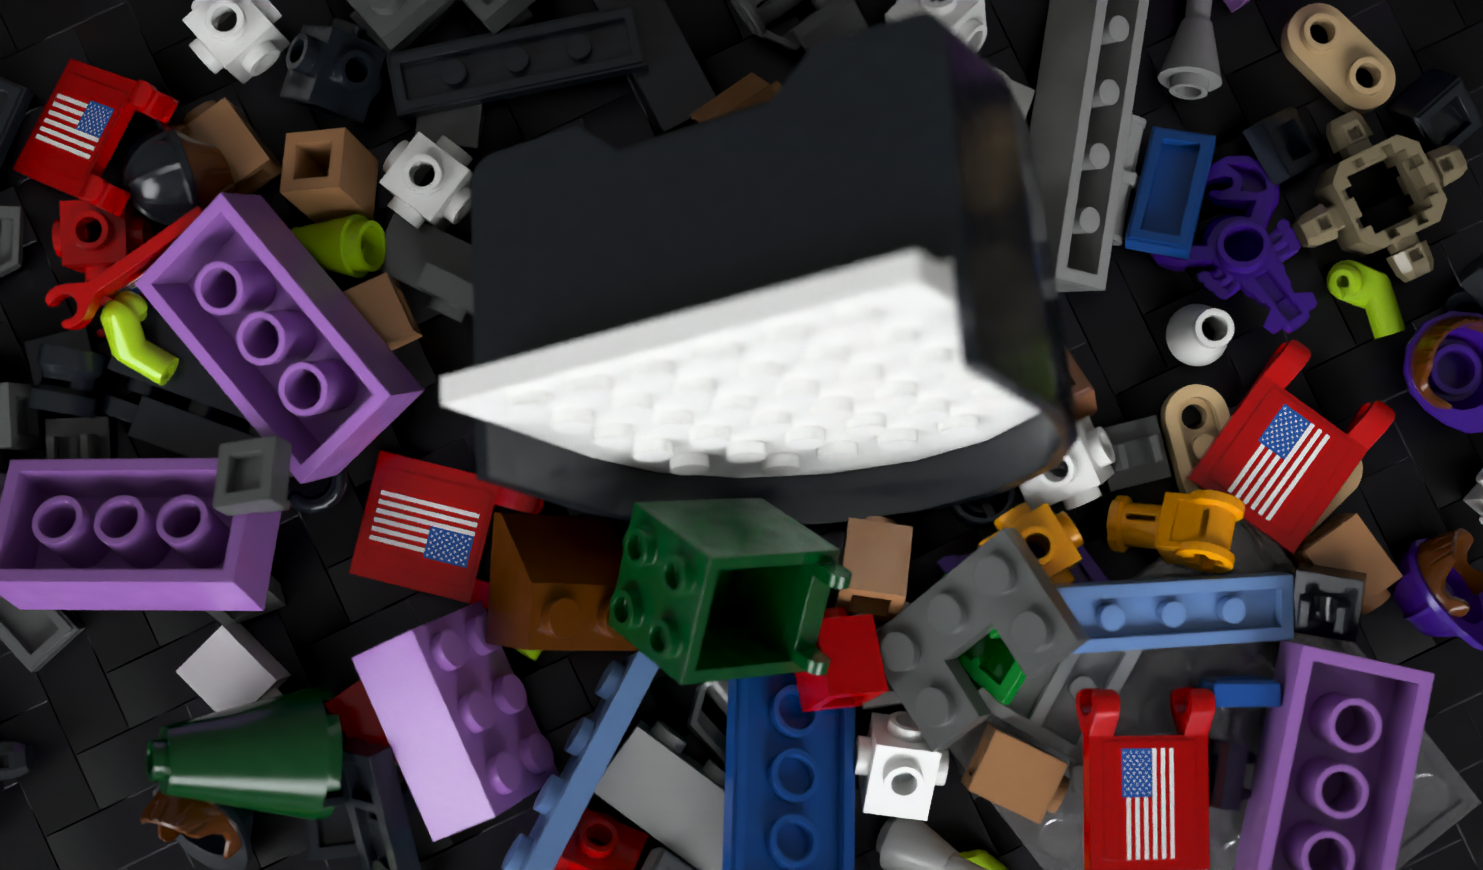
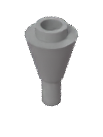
(1192, 60)
(915, 846)

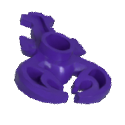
(1241, 248)

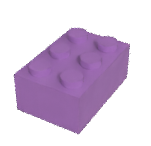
(456, 721)

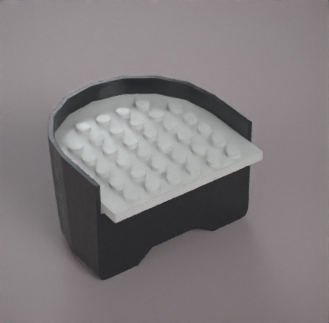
(777, 300)

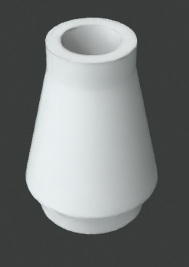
(1186, 337)

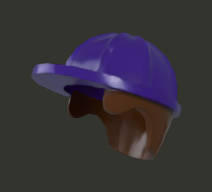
(1447, 369)
(1441, 589)

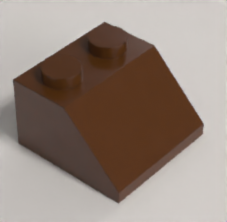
(553, 583)

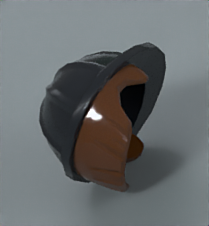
(173, 173)
(206, 830)

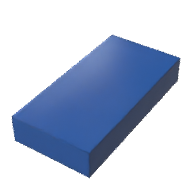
(1170, 192)

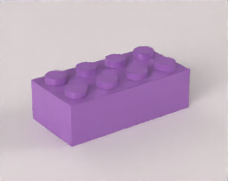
(278, 335)
(129, 538)
(1334, 763)

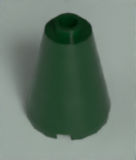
(254, 756)

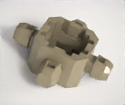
(1420, 176)

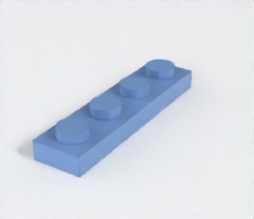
(1182, 611)
(591, 749)

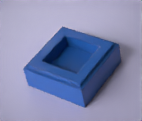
(1243, 691)

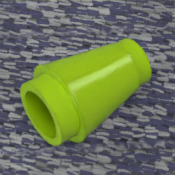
(345, 244)

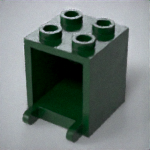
(724, 589)

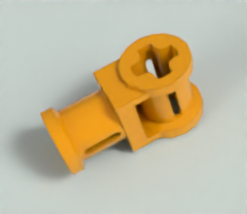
(1184, 530)

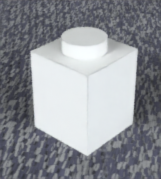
(233, 669)

